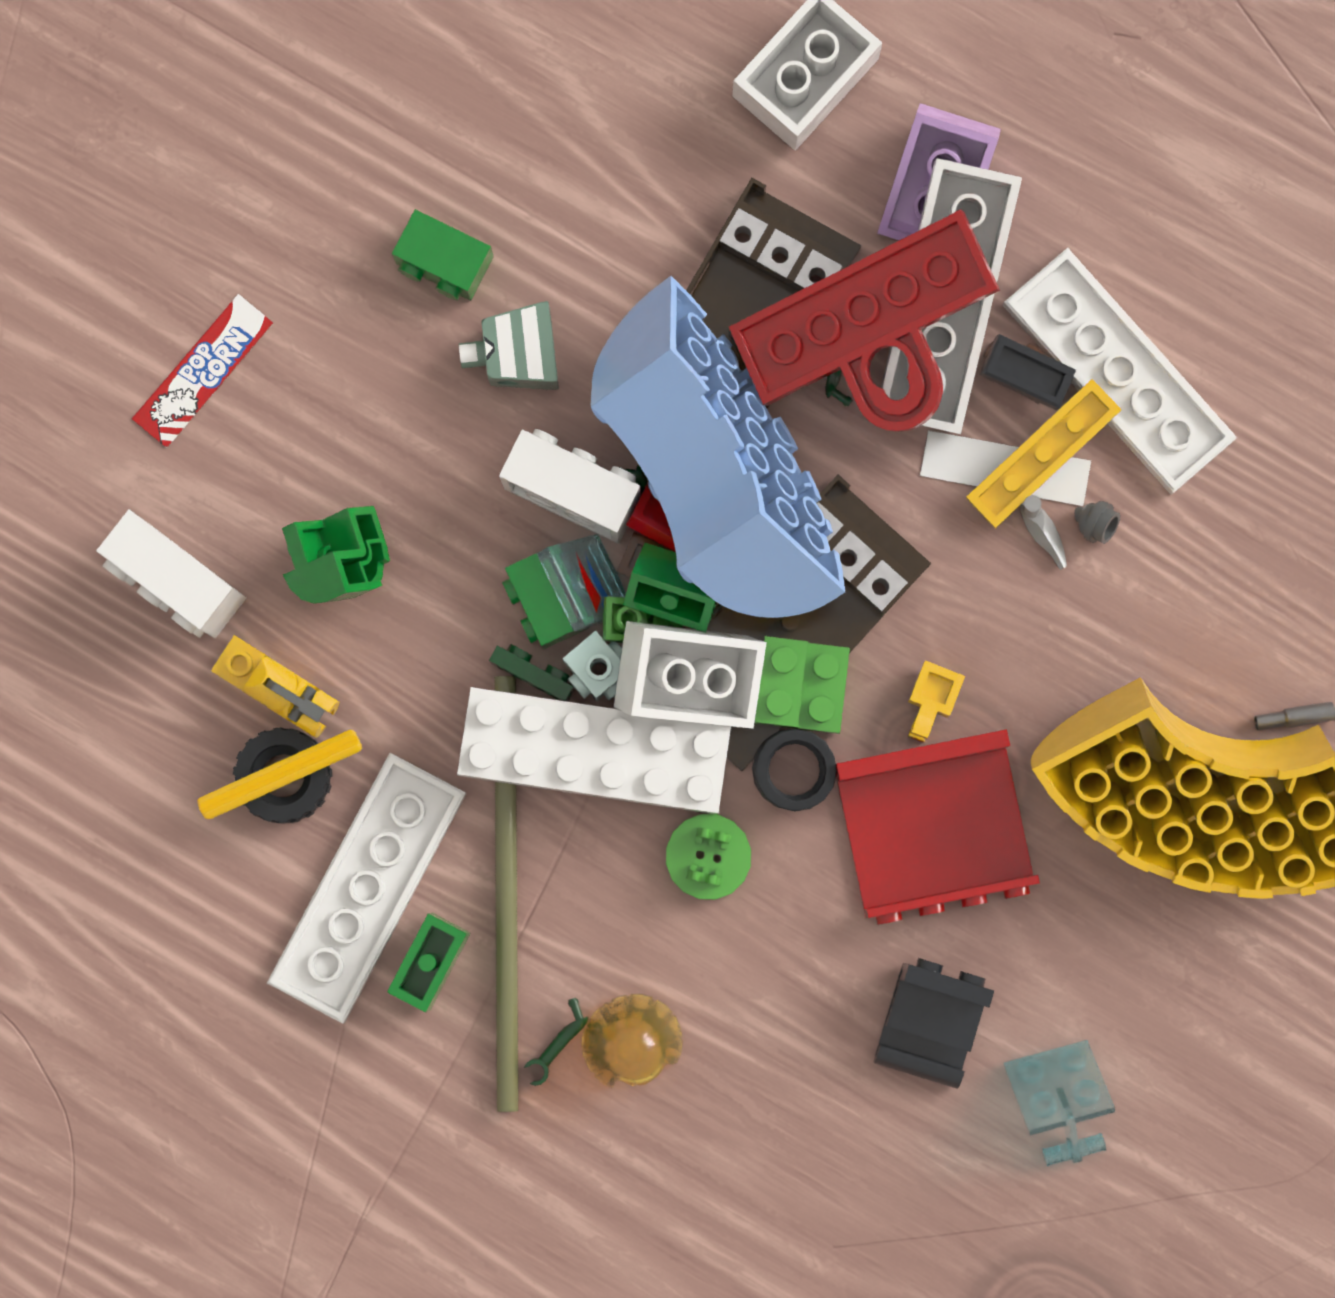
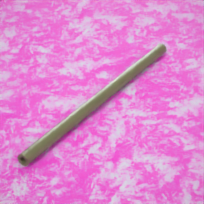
(506, 934)

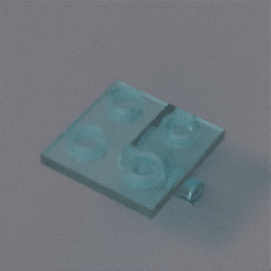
(1059, 1091)

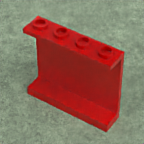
(935, 826)

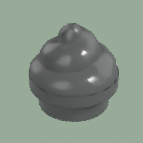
(1097, 521)

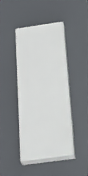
(1089, 331)
(366, 888)

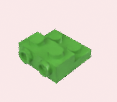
(802, 685)

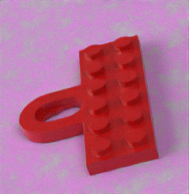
(867, 309)

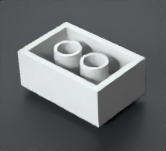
(806, 70)
(571, 484)
(169, 576)
(689, 675)

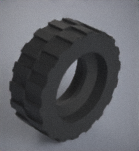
(290, 808)

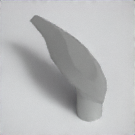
(1043, 529)

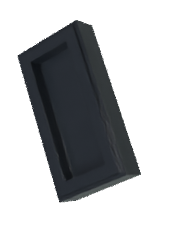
(1027, 372)

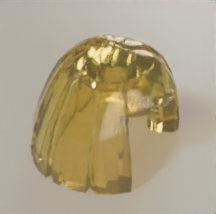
(631, 1040)

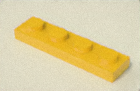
(1043, 453)

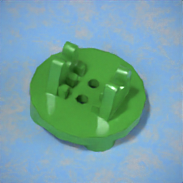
(703, 876)

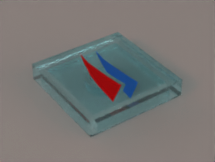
(581, 579)

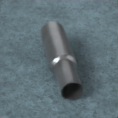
(1297, 716)

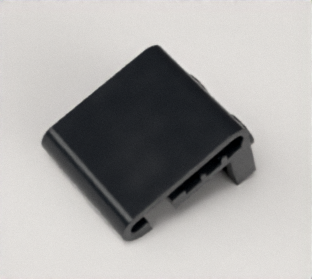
(932, 1022)

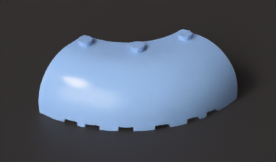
(715, 461)

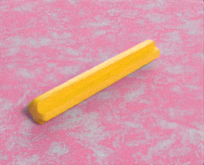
(279, 774)

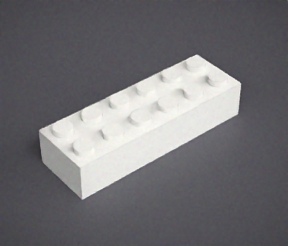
(957, 340)
(593, 751)

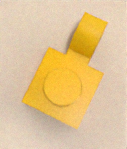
(934, 694)

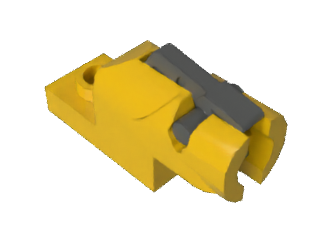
(274, 686)

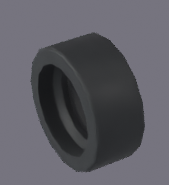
(826, 765)

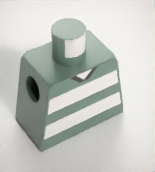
(516, 349)

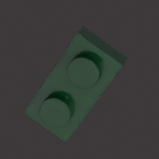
(516, 662)

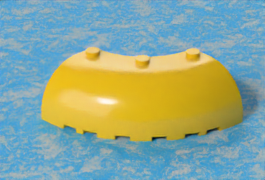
(1195, 802)

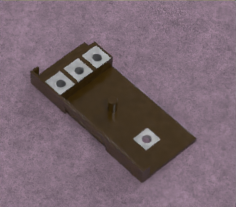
(745, 276)
(879, 557)

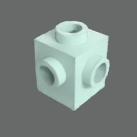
(584, 657)

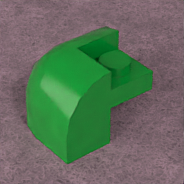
(336, 555)

